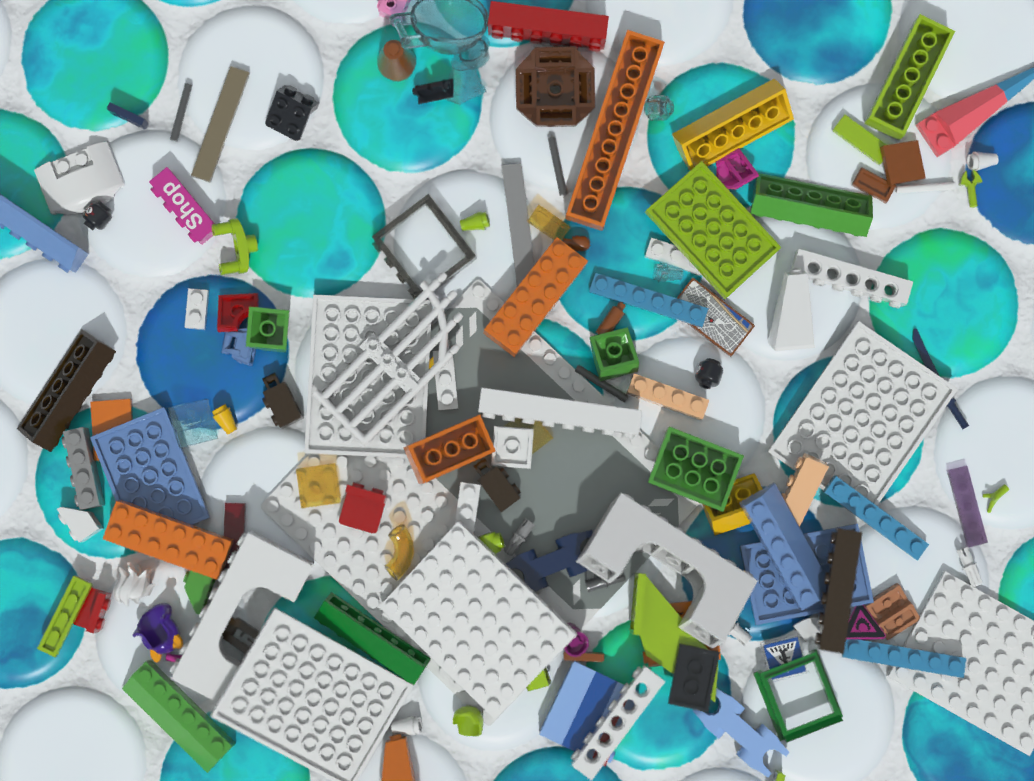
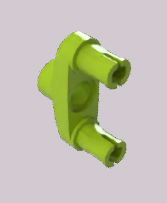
(242, 244)

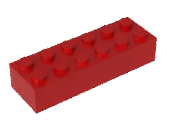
(547, 26)

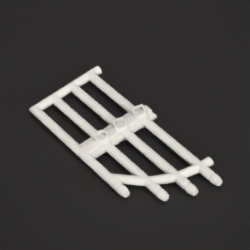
(389, 362)

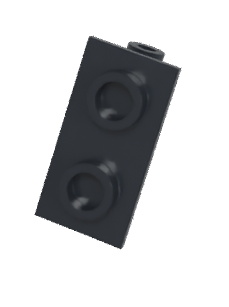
(434, 91)

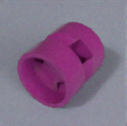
(578, 644)

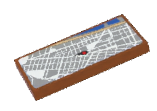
(722, 323)

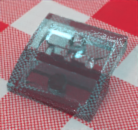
(193, 423)

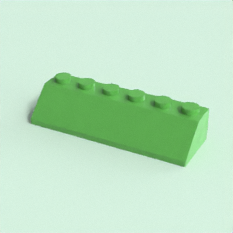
(812, 205)
(178, 715)

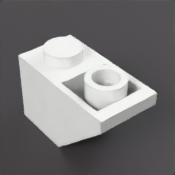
(81, 523)

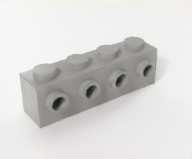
(83, 468)

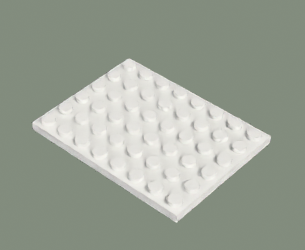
(336, 333)
(865, 414)
(477, 619)
(998, 667)
(311, 699)

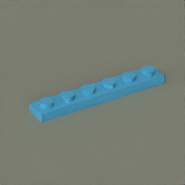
(648, 300)
(875, 517)
(905, 657)

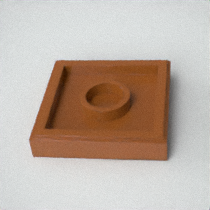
(902, 162)

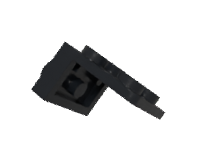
(290, 112)

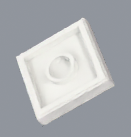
(512, 447)

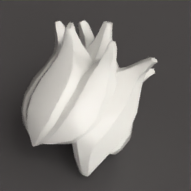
(132, 584)

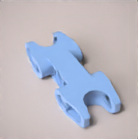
(753, 742)

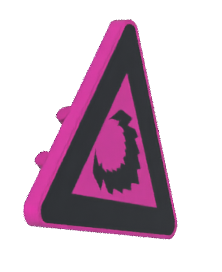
(863, 625)

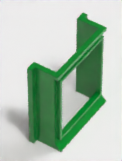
(788, 735)

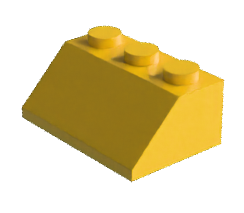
(733, 514)

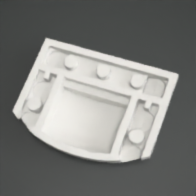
(80, 179)

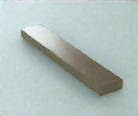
(220, 124)

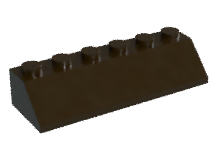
(66, 390)
(839, 590)

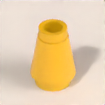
(224, 418)

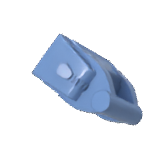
(239, 352)

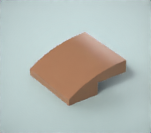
(892, 611)

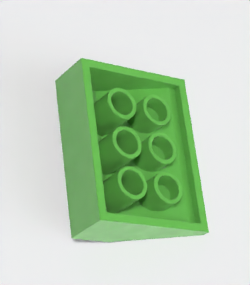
(695, 468)

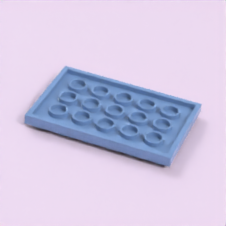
(150, 468)
(770, 596)

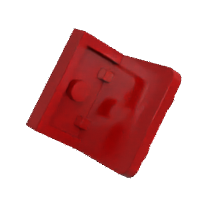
(362, 508)
(93, 611)

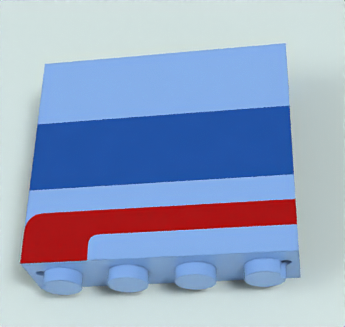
(578, 707)

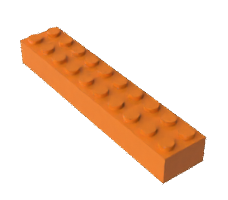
(614, 130)

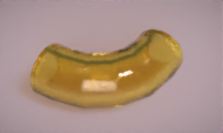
(403, 552)

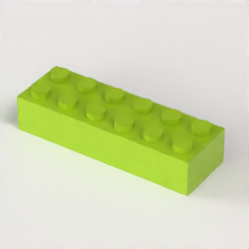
(909, 77)

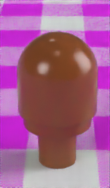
(578, 243)

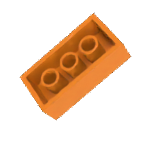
(449, 449)

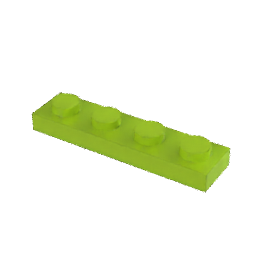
(65, 616)

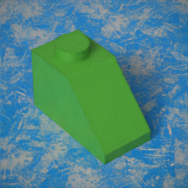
(198, 589)

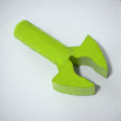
(971, 186)

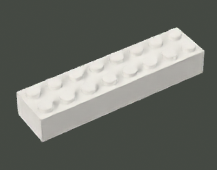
(560, 411)

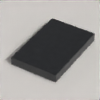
(693, 677)

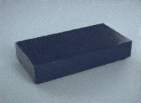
(127, 116)

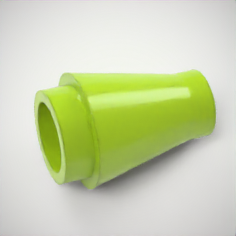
(477, 221)

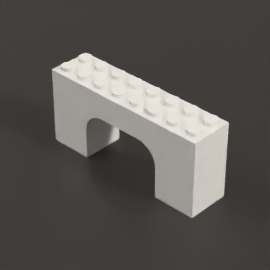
(257, 563)
(717, 583)

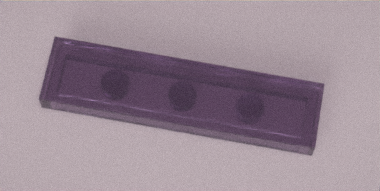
(967, 506)

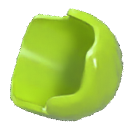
(469, 721)

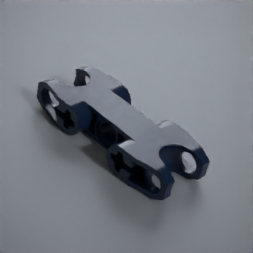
(536, 569)

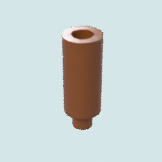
(611, 319)

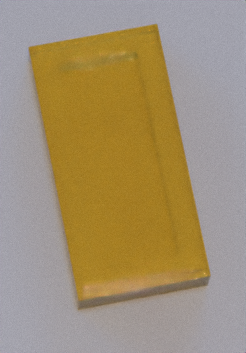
(548, 223)

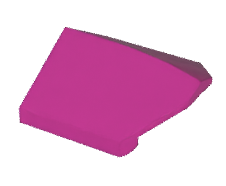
(735, 170)

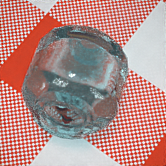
(658, 107)

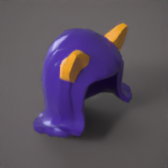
(159, 631)

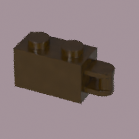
(281, 402)
(497, 485)

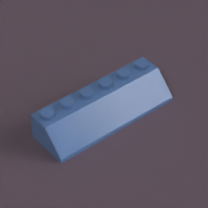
(40, 236)
(785, 545)

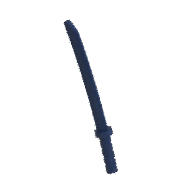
(928, 363)

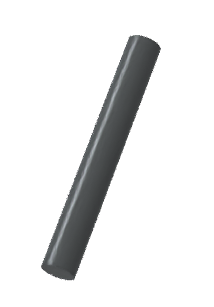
(181, 112)
(557, 166)
(603, 384)

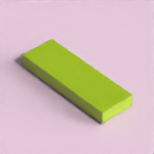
(859, 138)

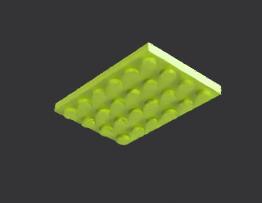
(713, 230)

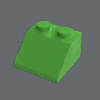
(267, 329)
(614, 354)

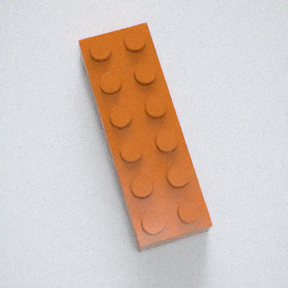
(535, 297)
(168, 539)

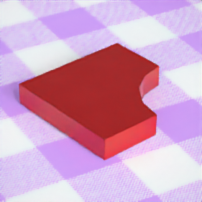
(234, 309)

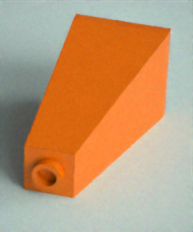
(397, 760)

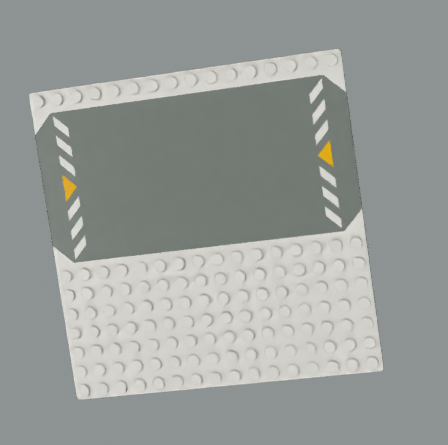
(561, 494)

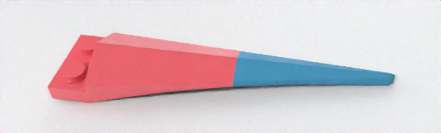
(955, 122)

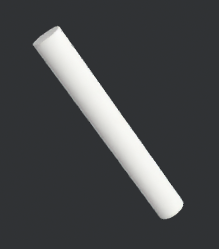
(925, 187)

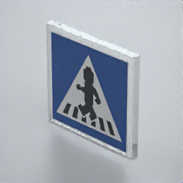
(782, 651)

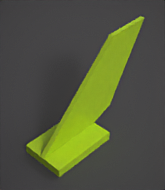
(658, 626)

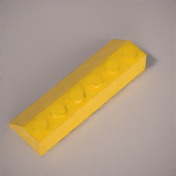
(734, 125)

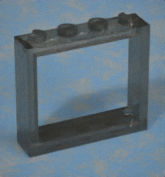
(447, 226)

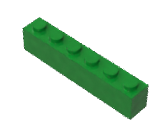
(372, 638)

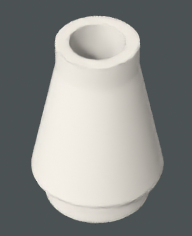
(979, 160)
(408, 726)

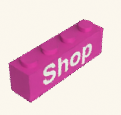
(182, 203)

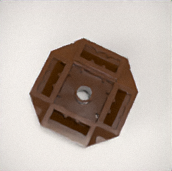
(559, 68)

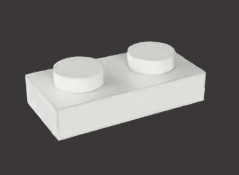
(196, 309)

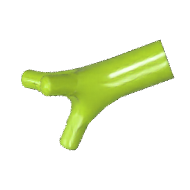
(995, 496)

